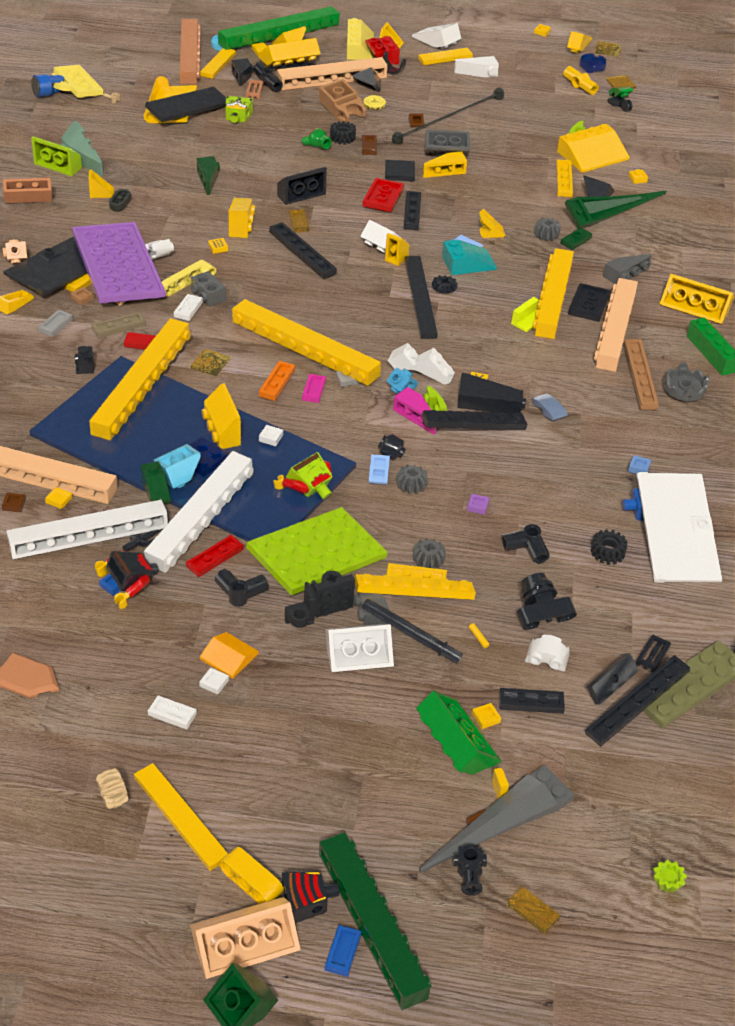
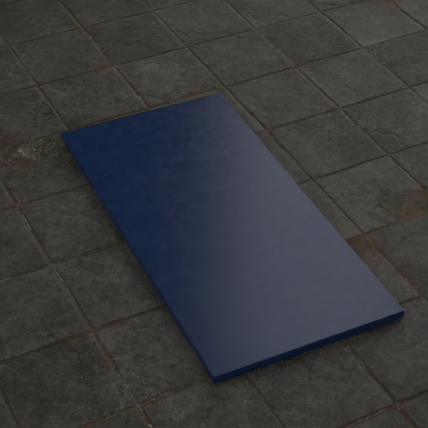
(172, 418)

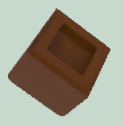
(416, 119)

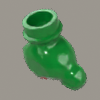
(317, 138)

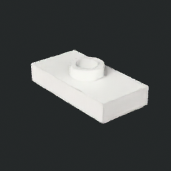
(188, 307)
(172, 712)

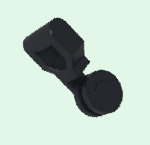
(618, 101)

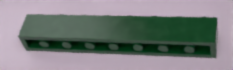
(377, 925)

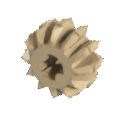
(112, 788)

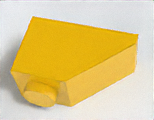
(396, 249)

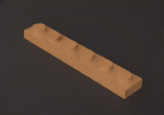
(641, 374)

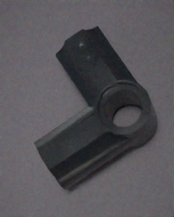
(530, 539)
(238, 589)

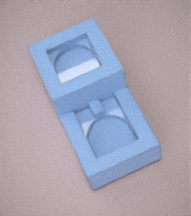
(379, 469)

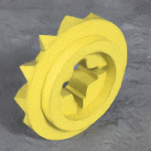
(374, 102)

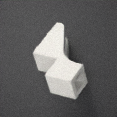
(428, 363)

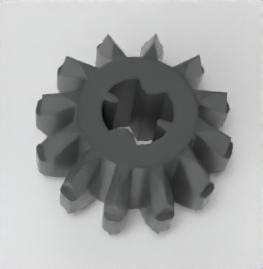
(547, 229)
(412, 479)
(429, 553)

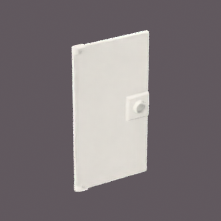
(678, 528)

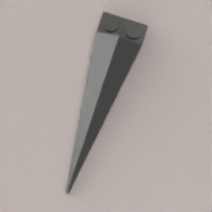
(526, 801)

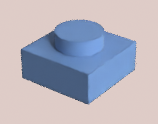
(639, 464)

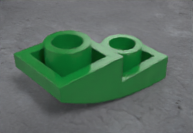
(623, 92)

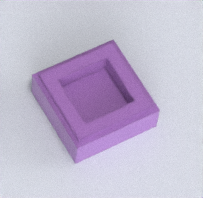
(478, 504)

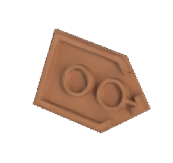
(27, 676)

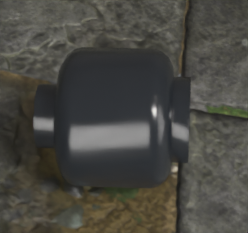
(392, 446)

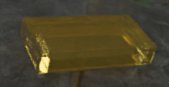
(299, 220)
(533, 910)

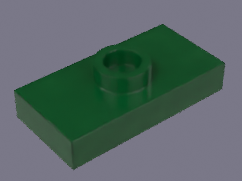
(576, 238)

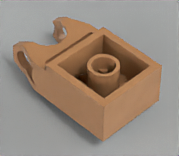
(341, 100)

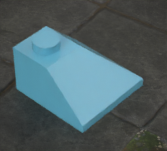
(179, 465)

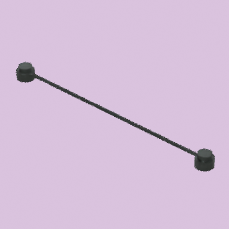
(397, 137)

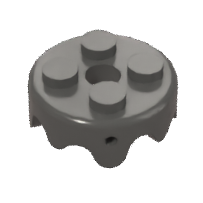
(678, 379)

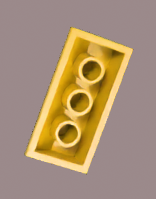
(290, 52)
(697, 299)

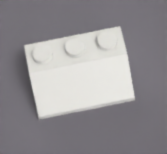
(359, 647)

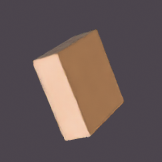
(82, 296)

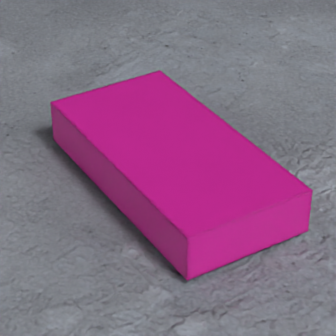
(314, 388)

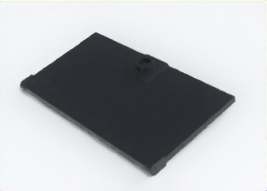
(50, 268)

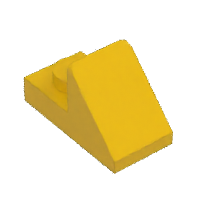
(490, 227)

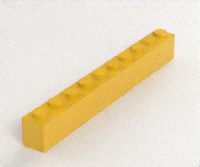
(306, 342)
(139, 379)

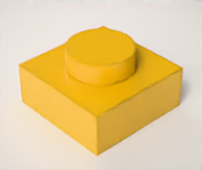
(638, 176)

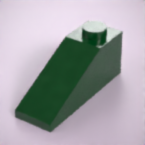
(208, 172)

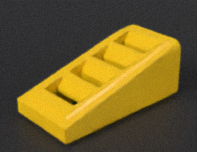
(13, 301)

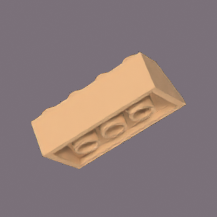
(245, 936)

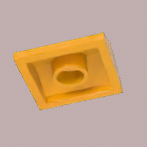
(228, 654)

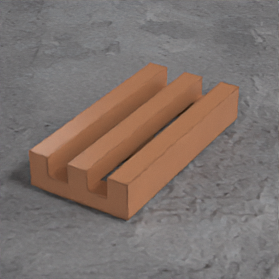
(253, 94)

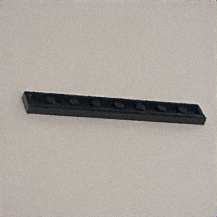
(420, 297)

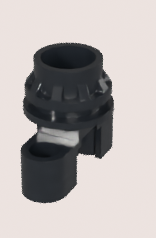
(540, 603)

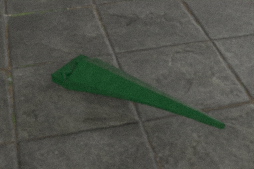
(593, 210)

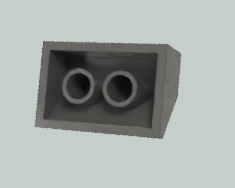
(447, 141)

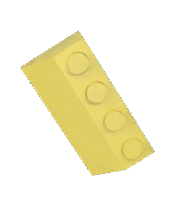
(356, 37)

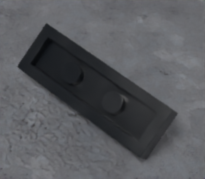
(531, 700)

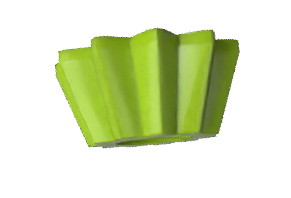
(669, 876)

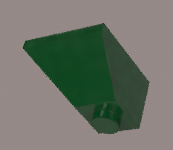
(240, 998)

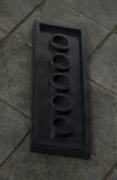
(186, 104)

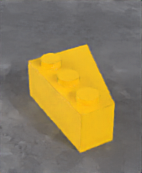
(241, 217)

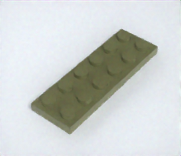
(708, 674)

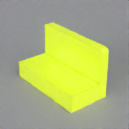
(524, 315)

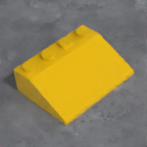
(592, 148)

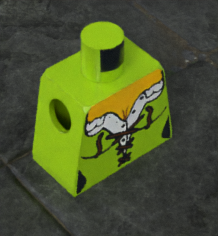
(238, 108)

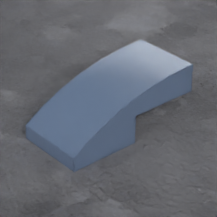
(551, 407)

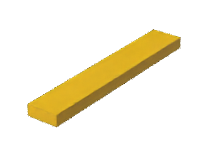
(180, 816)

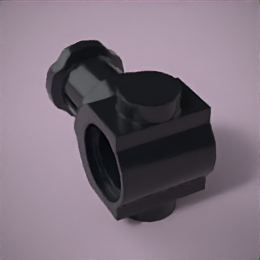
(470, 869)

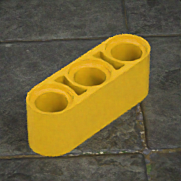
(250, 876)

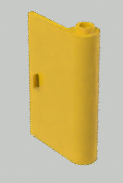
(162, 90)

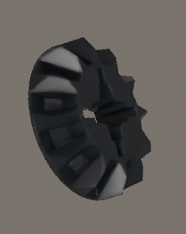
(444, 284)

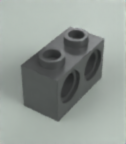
(208, 288)

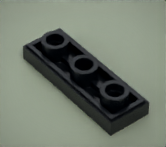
(612, 678)

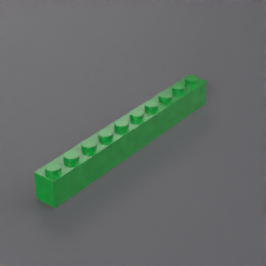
(273, 28)

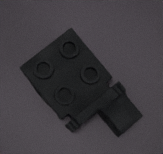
(321, 599)

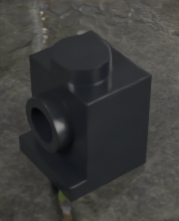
(84, 360)

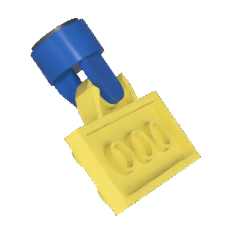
(66, 78)

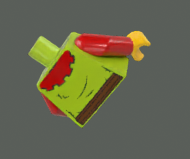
(308, 477)

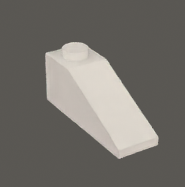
(477, 66)

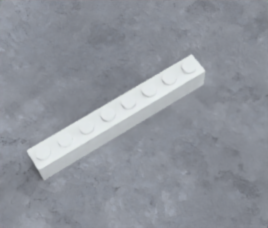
(199, 511)
(86, 529)

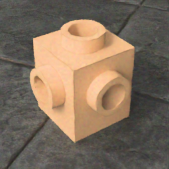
(20, 255)

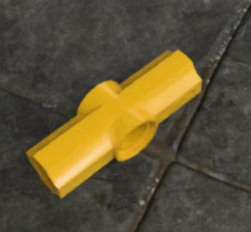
(581, 80)

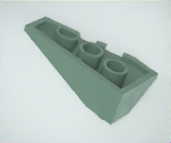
(74, 139)

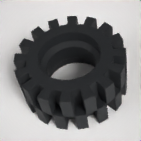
(342, 132)
(611, 539)

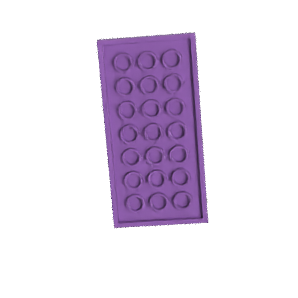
(118, 262)

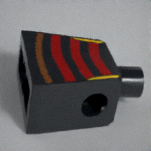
(307, 893)

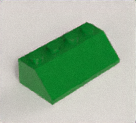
(712, 345)
(457, 734)

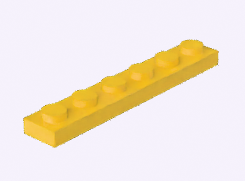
(414, 586)

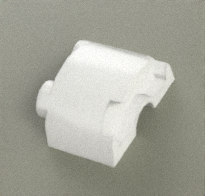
(159, 248)
(548, 650)

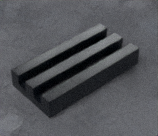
(647, 664)

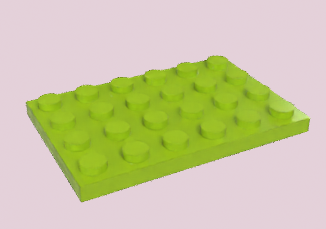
(314, 547)

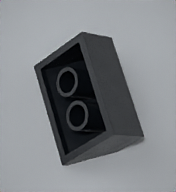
(302, 186)

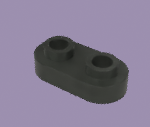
(119, 199)

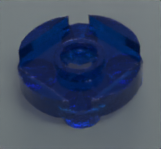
(592, 63)

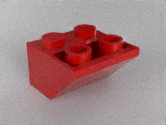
(382, 45)

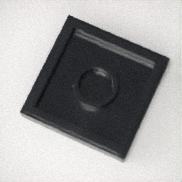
(400, 170)

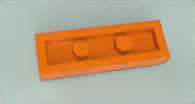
(276, 380)

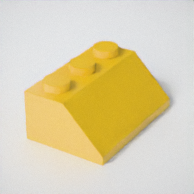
(222, 418)

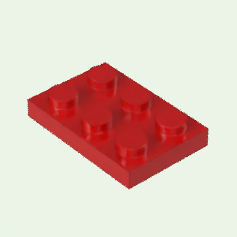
(383, 195)

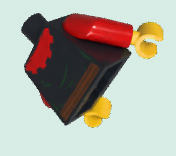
(129, 571)

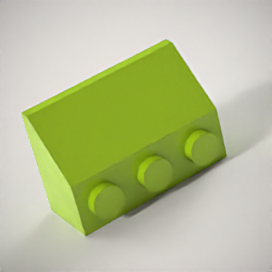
(55, 157)

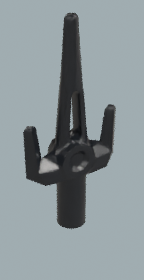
(140, 540)

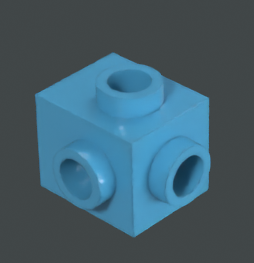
(401, 380)

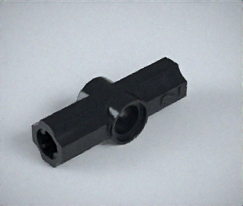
(267, 76)

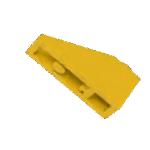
(578, 41)
(445, 165)

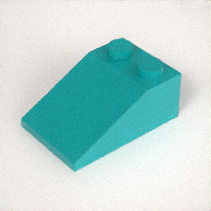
(466, 258)

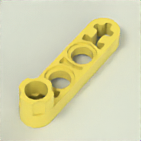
(170, 284)

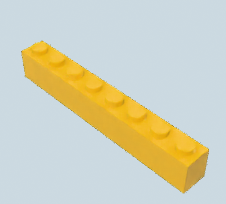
(553, 293)

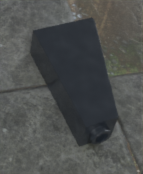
(489, 396)

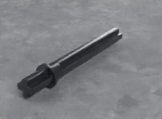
(412, 631)

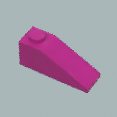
(411, 406)

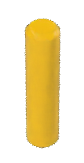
(479, 635)

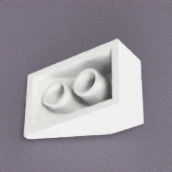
(439, 35)

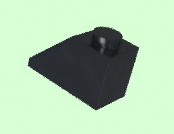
(242, 70)

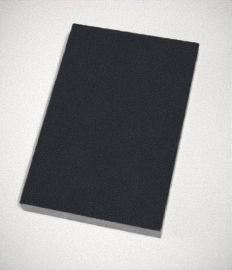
(589, 302)

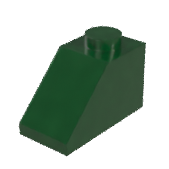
(154, 482)

